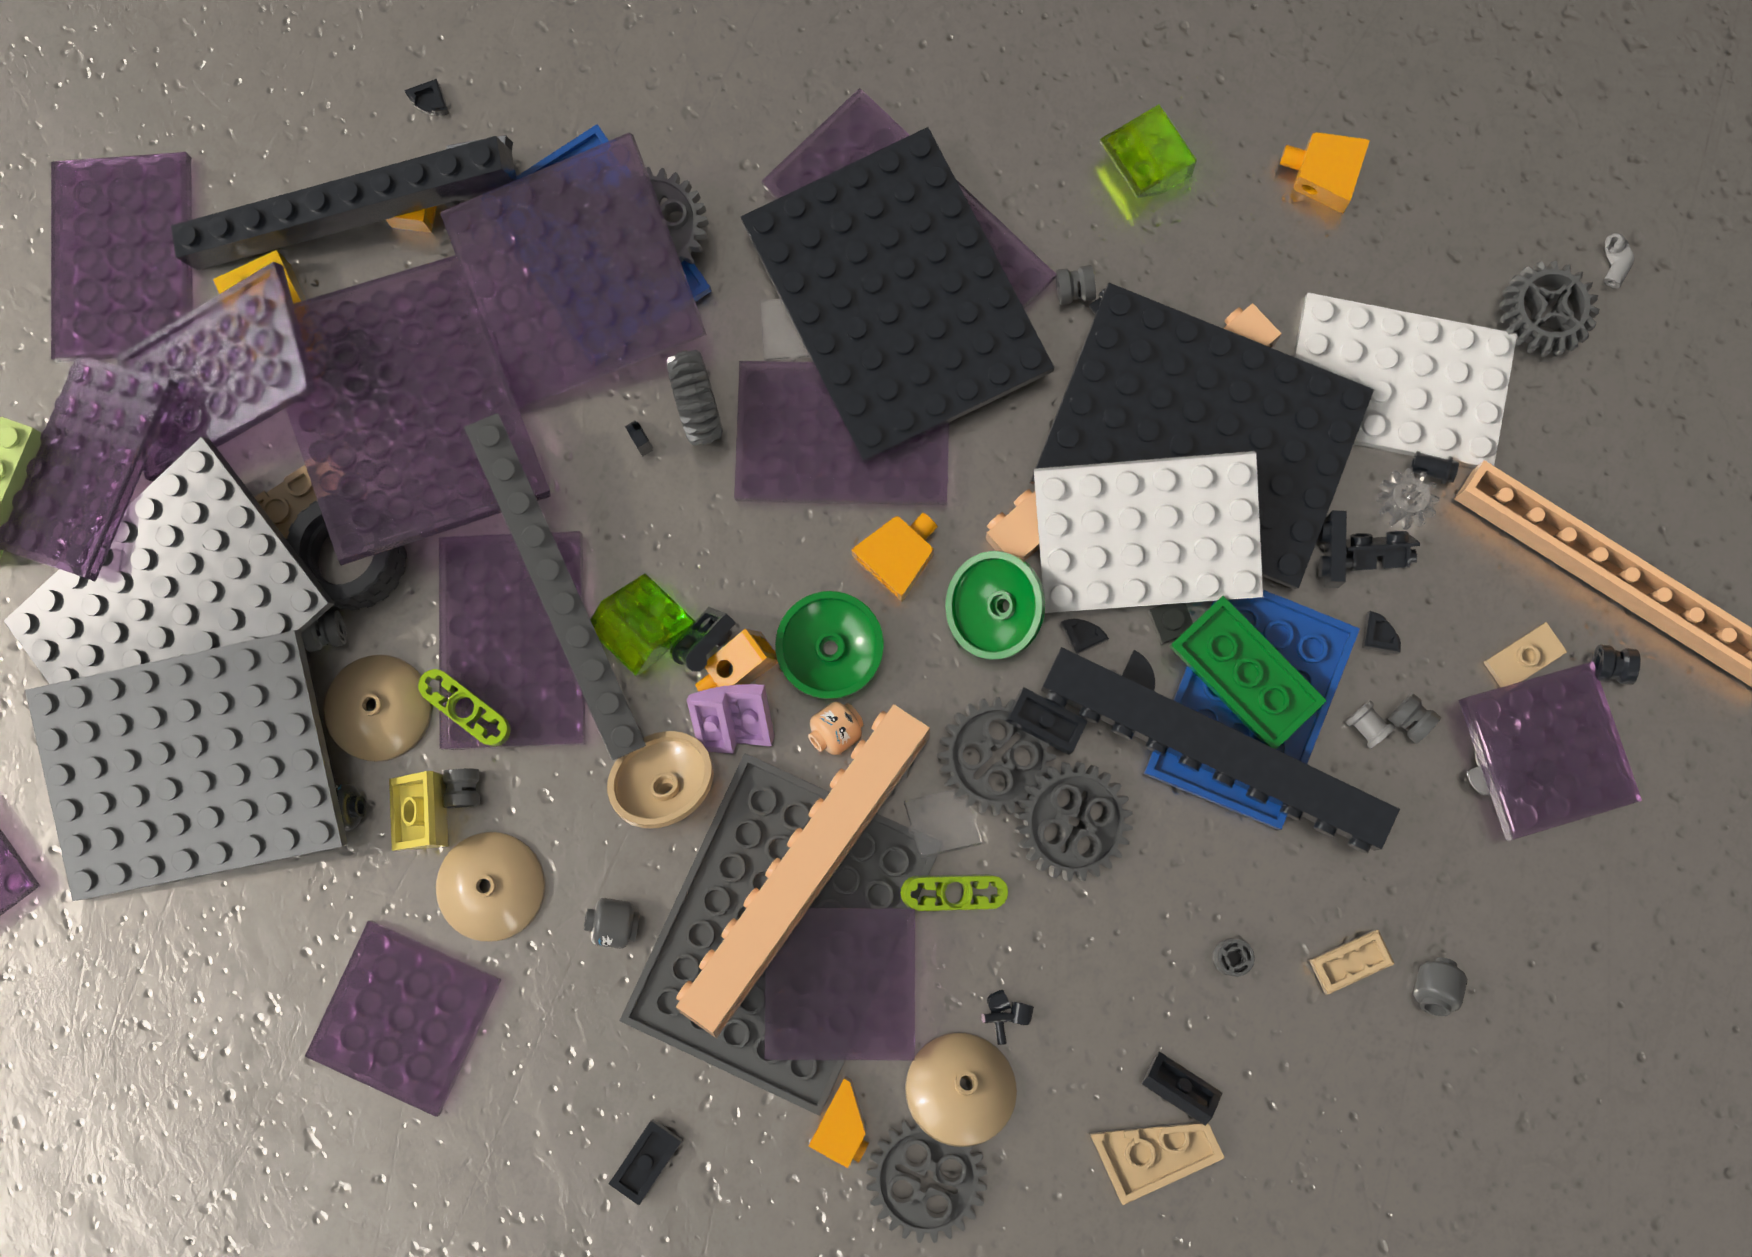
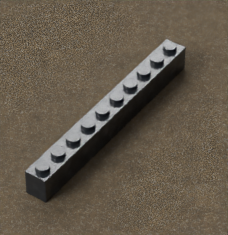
(344, 203)
(1220, 750)

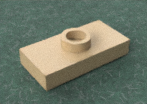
(1525, 656)
(1351, 962)

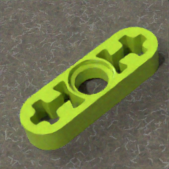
(450, 684)
(981, 881)

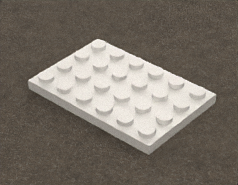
(1432, 378)
(1149, 532)

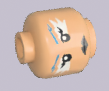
(835, 728)

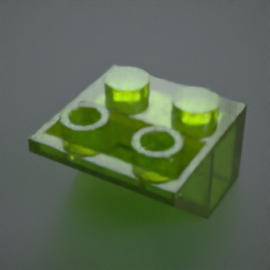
(1150, 153)
(639, 623)

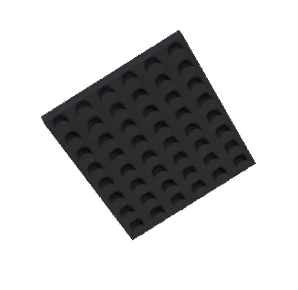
(897, 294)
(1184, 388)

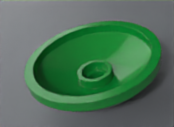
(977, 601)
(824, 620)

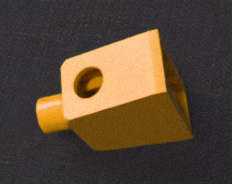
(1327, 168)
(897, 553)
(747, 653)

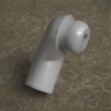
(1620, 258)

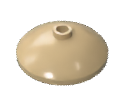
(399, 713)
(643, 777)
(514, 892)
(946, 1109)

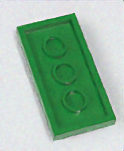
(1247, 673)

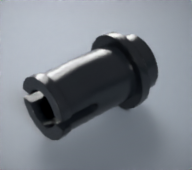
(1435, 467)

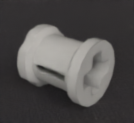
(1370, 724)

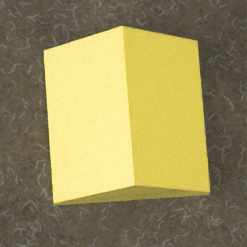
(418, 811)

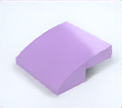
(731, 716)

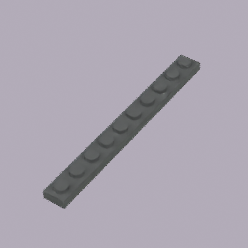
(554, 586)

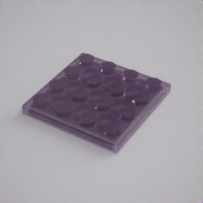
(1549, 751)
(843, 987)
(403, 1018)

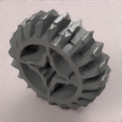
(1524, 288)
(694, 397)

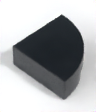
(428, 98)
(639, 438)
(1083, 634)
(1380, 634)
(1140, 670)

